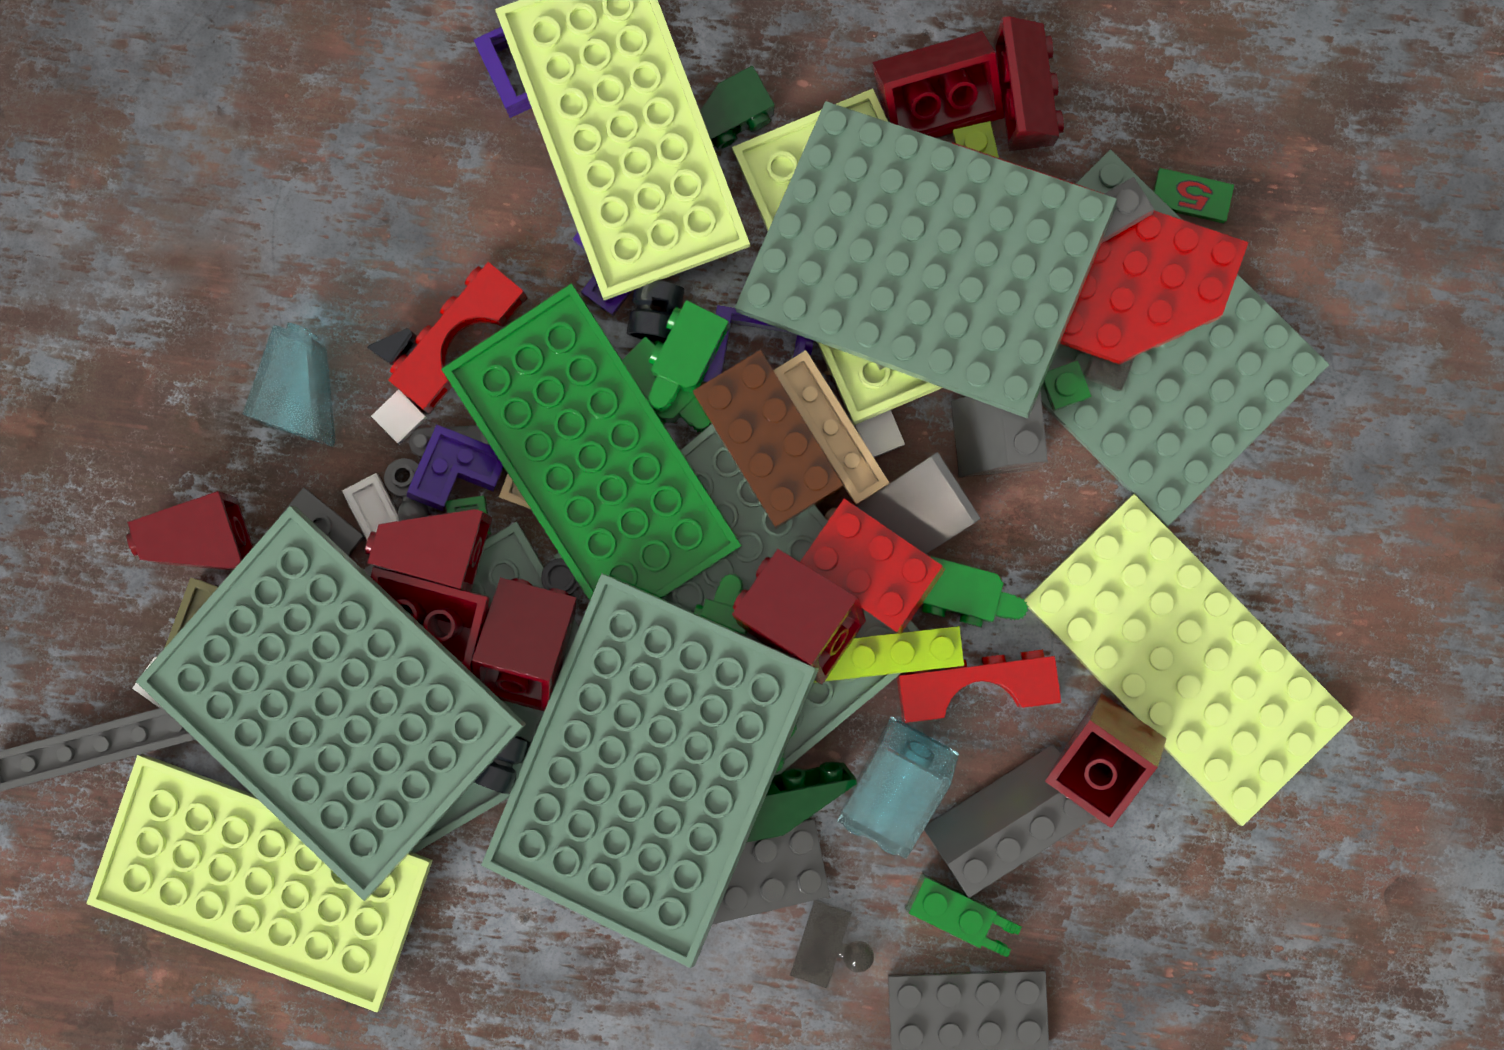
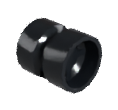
(652, 323)
(500, 773)

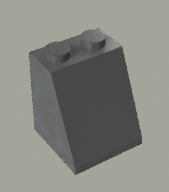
(997, 440)
(923, 505)

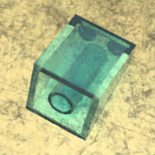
(293, 386)
(899, 788)

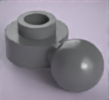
(408, 508)

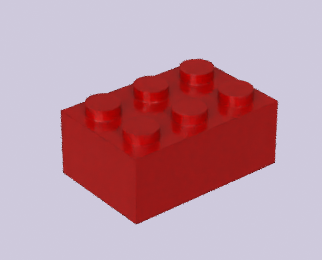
(873, 565)

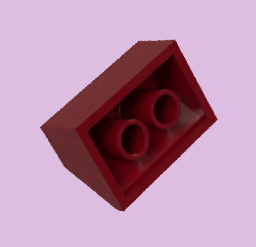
(1027, 84)
(941, 86)
(444, 611)

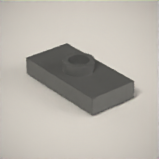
(328, 521)

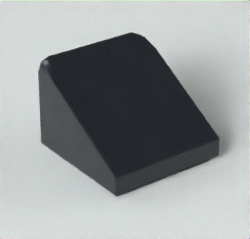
(394, 345)

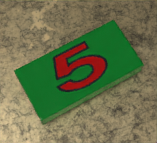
(1194, 195)

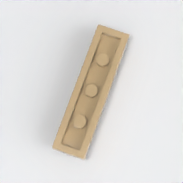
(831, 427)

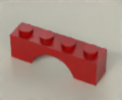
(486, 299)
(1028, 682)

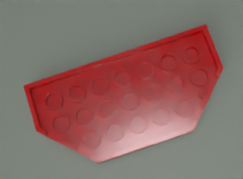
(1151, 286)

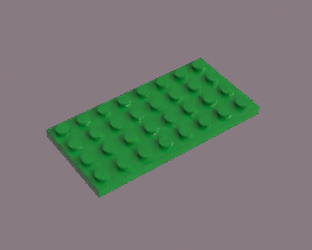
(590, 451)

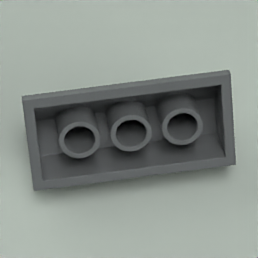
(1005, 824)

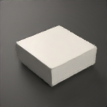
(399, 417)
(880, 434)

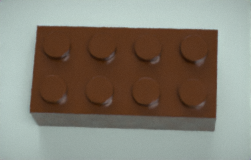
(768, 439)

